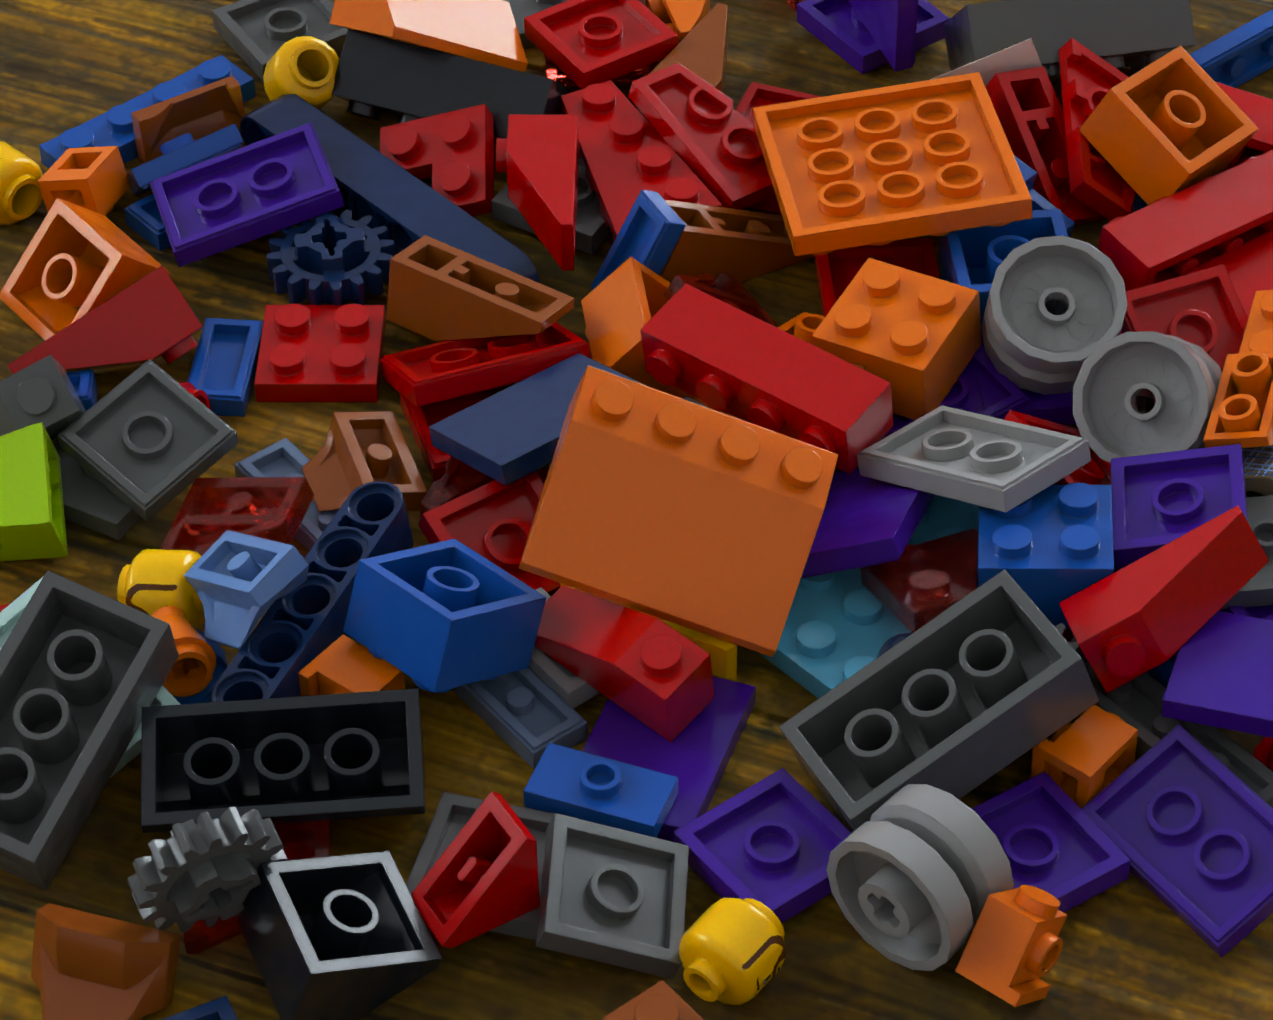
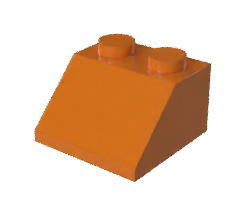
(72, 268)
(617, 313)

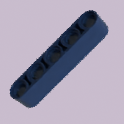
(314, 614)

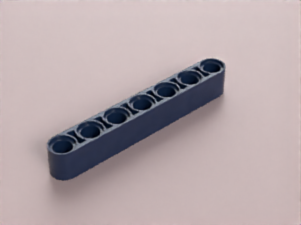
(385, 190)

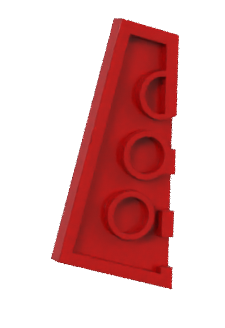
(627, 155)

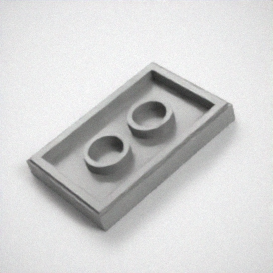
(974, 458)

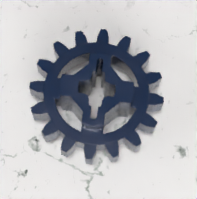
(331, 260)

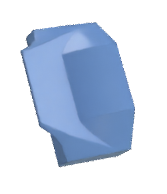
(241, 581)

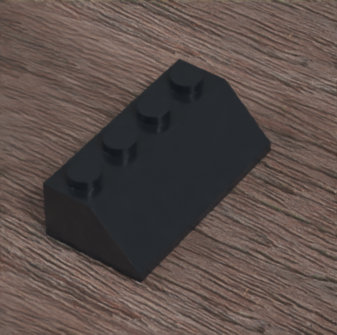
(424, 82)
(284, 758)

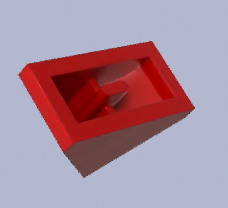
(481, 876)

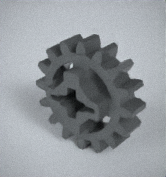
(204, 869)

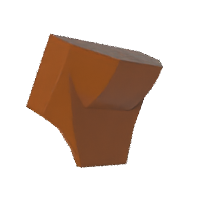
(192, 112)
(361, 451)
(101, 966)

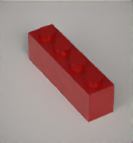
(1192, 224)
(766, 375)

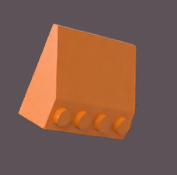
(679, 511)

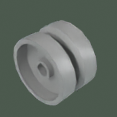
(1051, 312)
(1136, 367)
(918, 876)

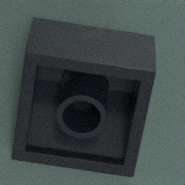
(335, 935)

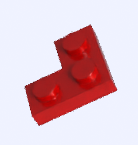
(452, 150)

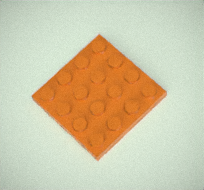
(890, 164)

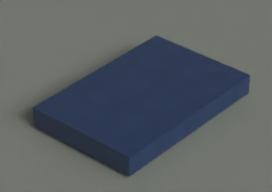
(516, 427)

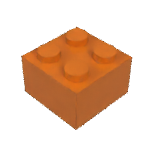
(1168, 127)
(905, 331)

